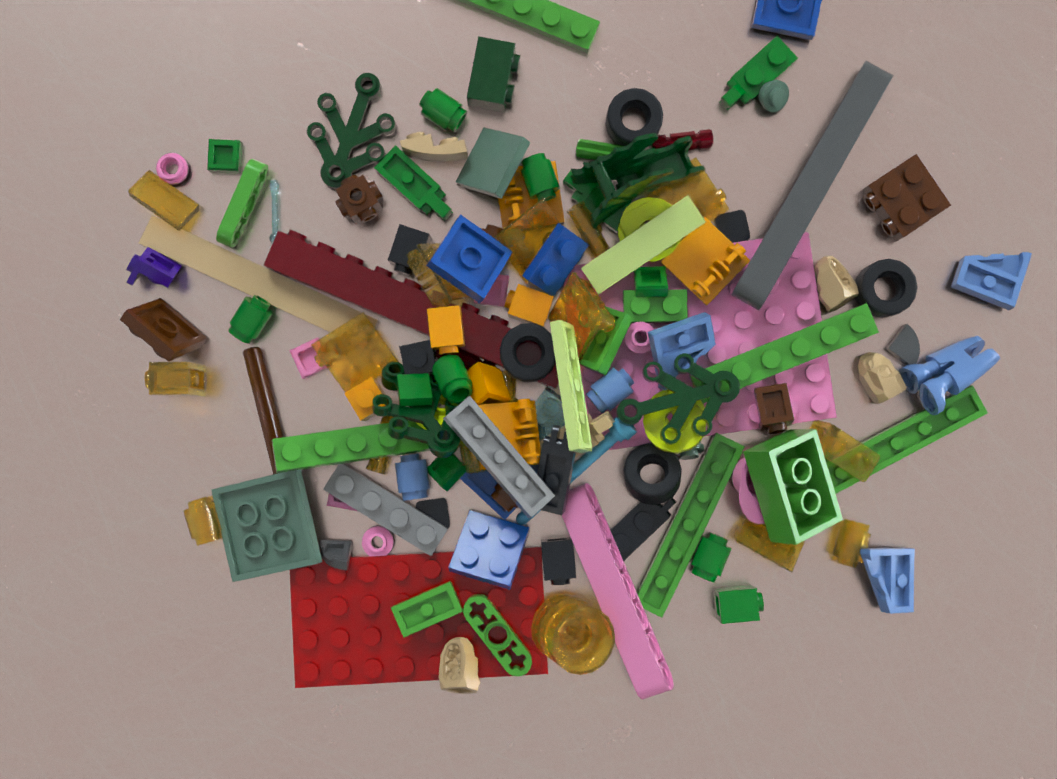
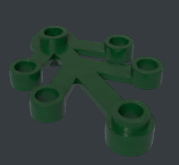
(350, 136)
(683, 397)
(424, 414)

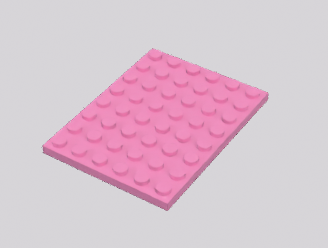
(736, 329)

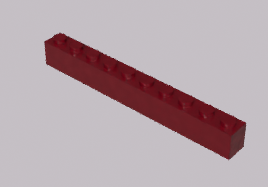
(388, 297)

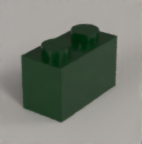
(492, 74)

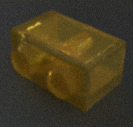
(176, 379)

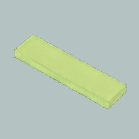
(643, 244)
(571, 387)

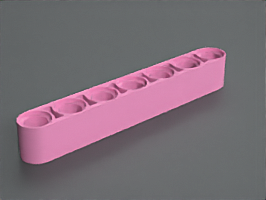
(616, 593)

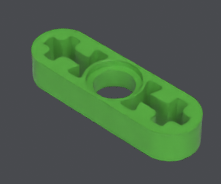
(242, 203)
(518, 649)

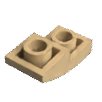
(422, 147)

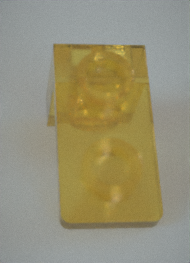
(846, 451)

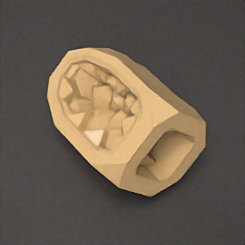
(834, 283)
(879, 377)
(459, 667)

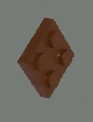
(163, 329)

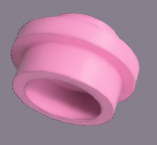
(166, 162)
(630, 341)
(381, 532)

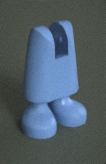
(952, 369)

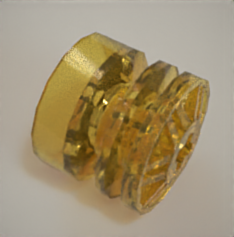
(573, 634)

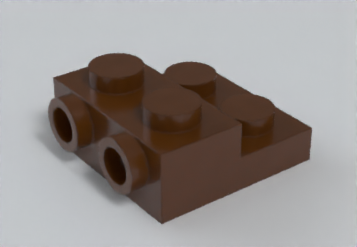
(905, 198)

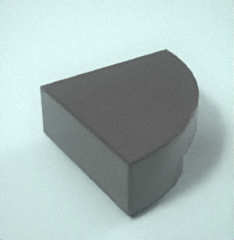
(905, 345)
(336, 553)

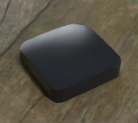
(733, 225)
(436, 509)

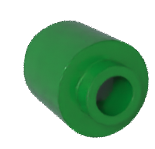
(442, 110)
(539, 177)
(250, 319)
(452, 378)
(711, 557)

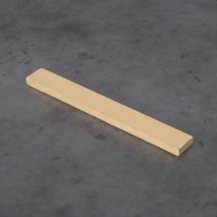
(247, 276)

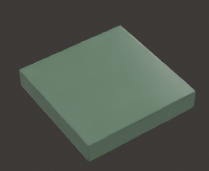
(493, 162)

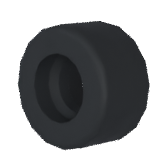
(637, 99)
(904, 282)
(512, 340)
(652, 493)

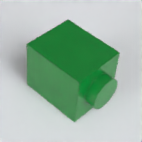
(738, 604)

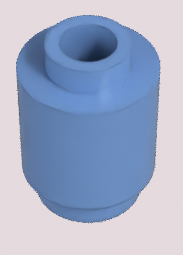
(610, 389)
(412, 477)

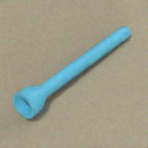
(616, 433)

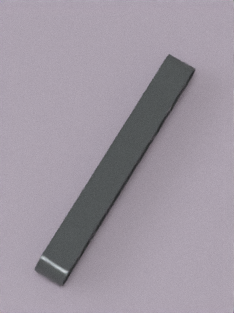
(812, 185)

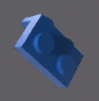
(555, 260)

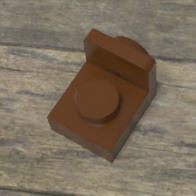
(774, 408)

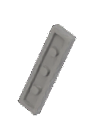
(499, 457)
(385, 508)

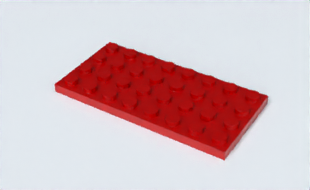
(351, 636)

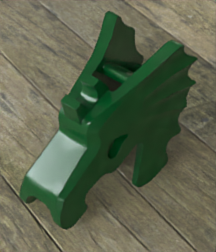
(636, 172)

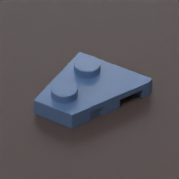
(992, 278)
(686, 336)
(891, 577)

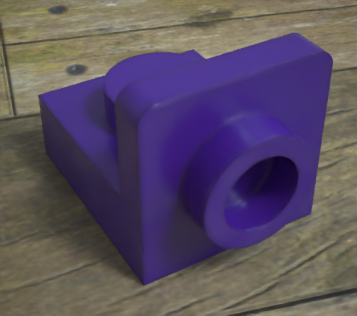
(155, 266)

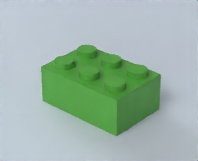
(793, 486)

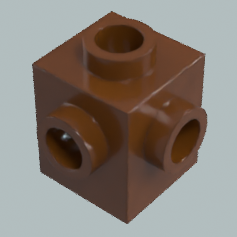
(366, 207)

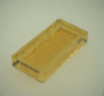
(163, 200)

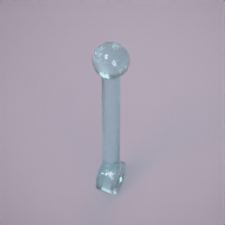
(274, 187)

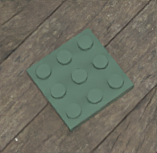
(267, 525)

